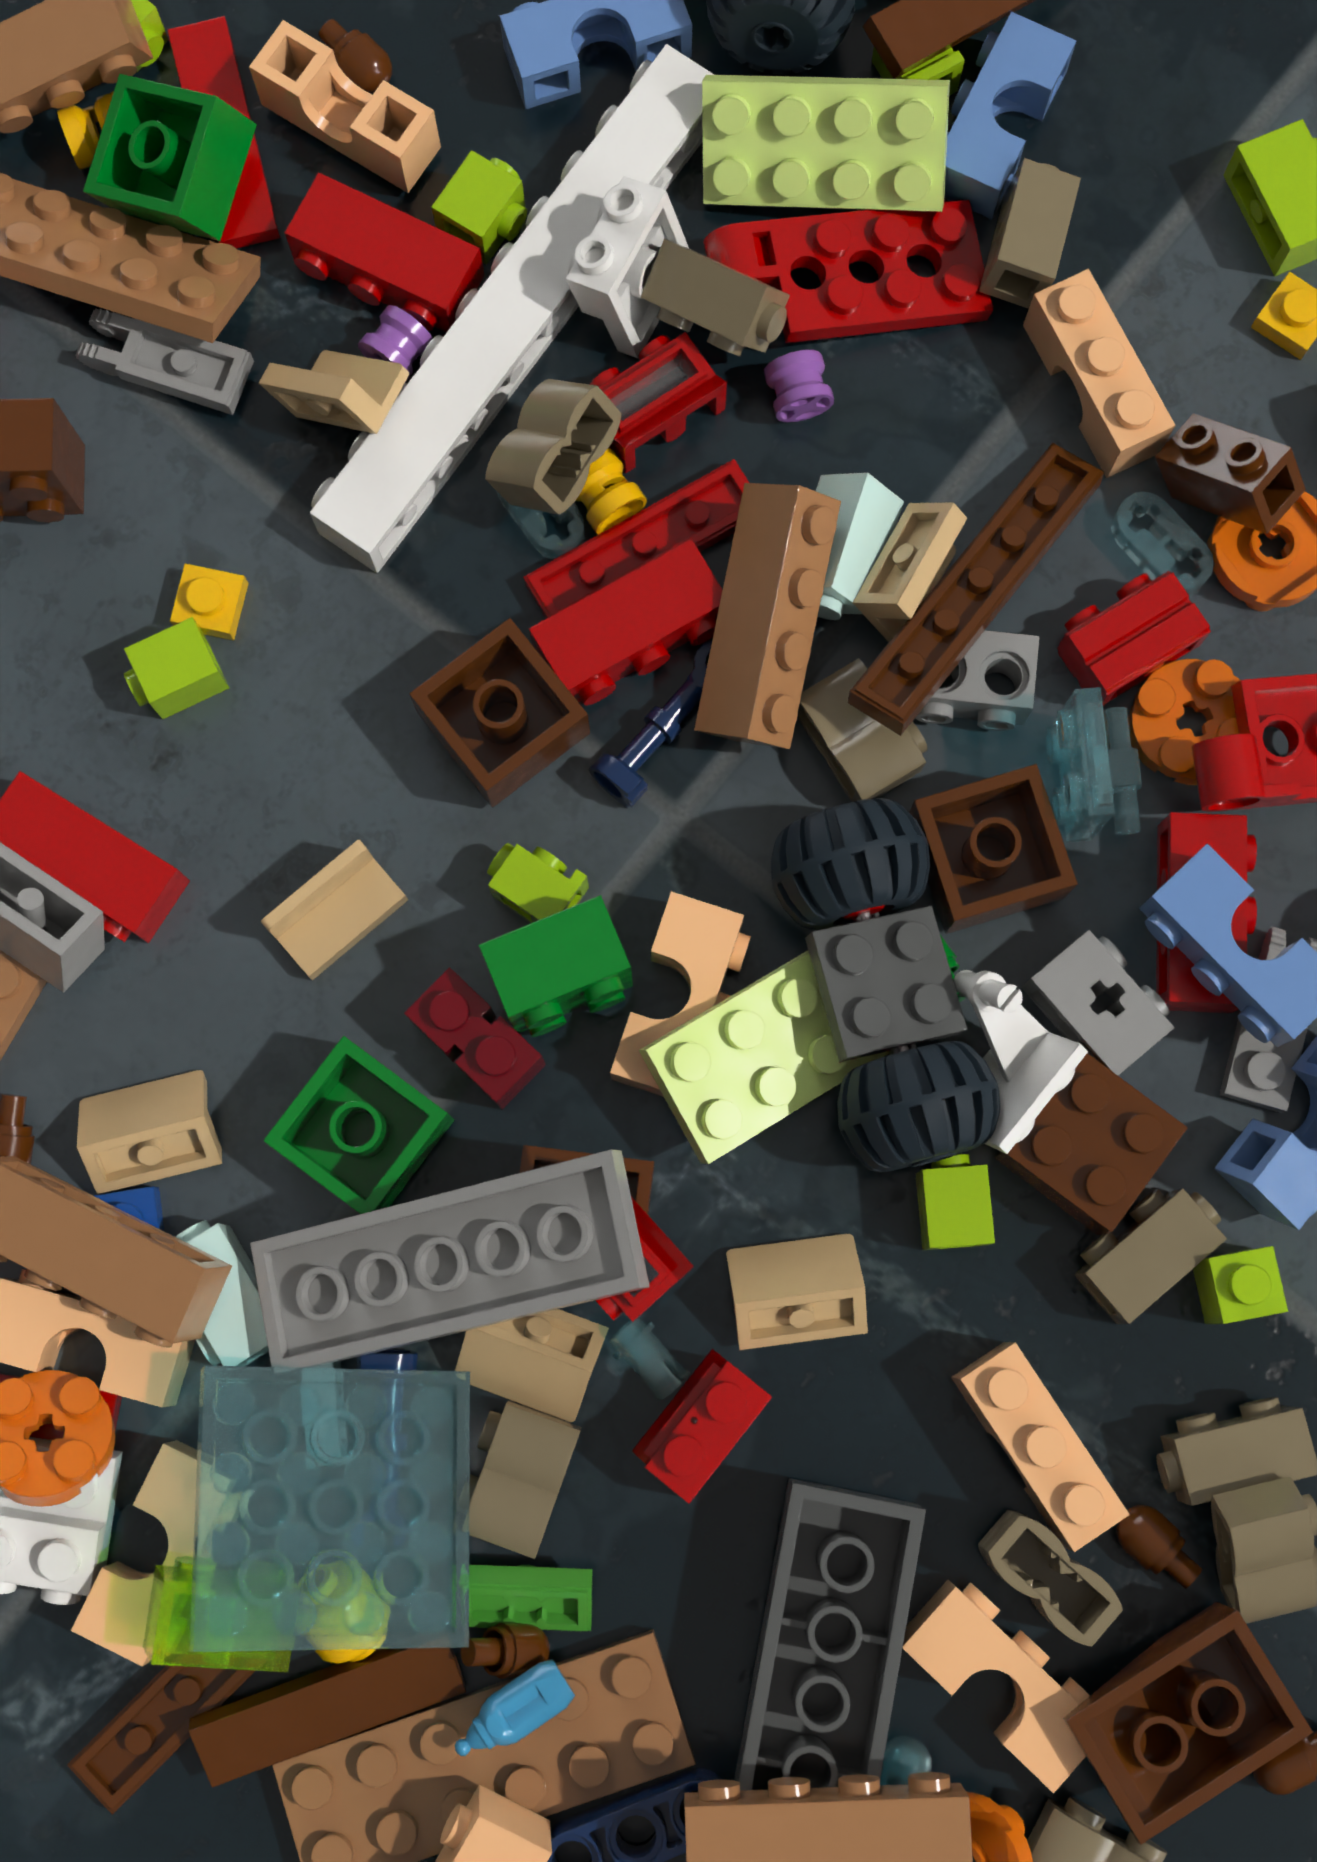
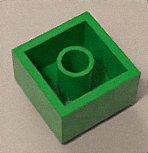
(170, 156)
(559, 967)
(359, 1129)

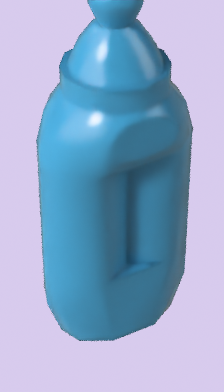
(518, 1708)

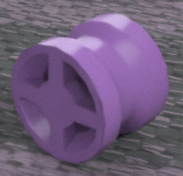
(397, 339)
(798, 385)

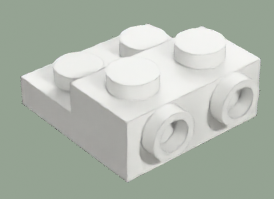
(617, 260)
(59, 1544)

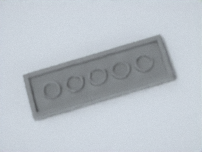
(450, 1262)

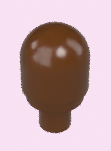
(357, 55)
(15, 1137)
(1156, 1544)
(507, 1649)
(1290, 1769)

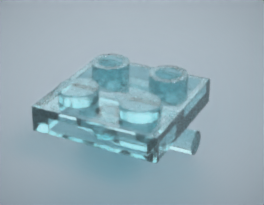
(1094, 766)

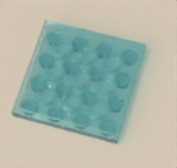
(331, 1510)

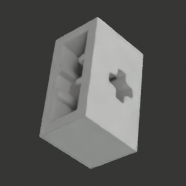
(1074, 981)

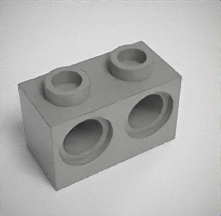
(970, 696)

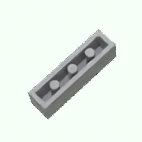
(46, 922)

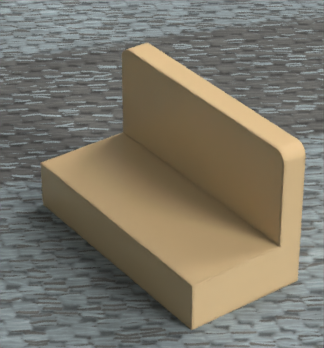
(338, 389)
(910, 565)
(334, 909)
(147, 1132)
(797, 1291)
(535, 1360)

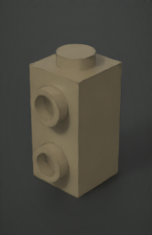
(1030, 233)
(721, 299)
(1151, 1254)
(1236, 1452)

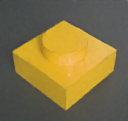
(1290, 316)
(211, 599)

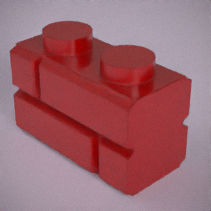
(1132, 637)

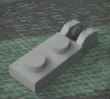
(169, 361)
(1259, 1070)

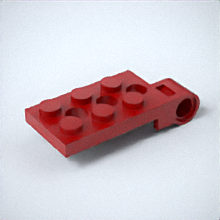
(878, 237)
(1239, 769)

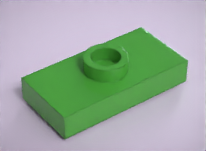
(530, 1596)

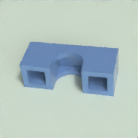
(549, 35)
(1019, 75)
(1196, 916)
(1279, 1167)

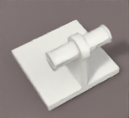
(1022, 1056)

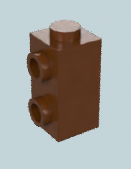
(1230, 472)

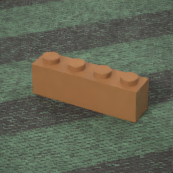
(61, 52)
(767, 614)
(106, 1256)
(830, 1824)

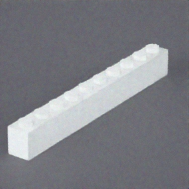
(506, 321)

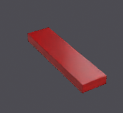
(209, 66)
(699, 511)

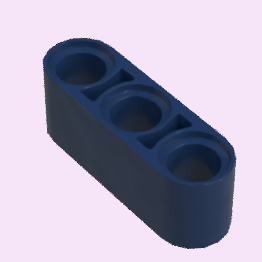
(656, 1802)

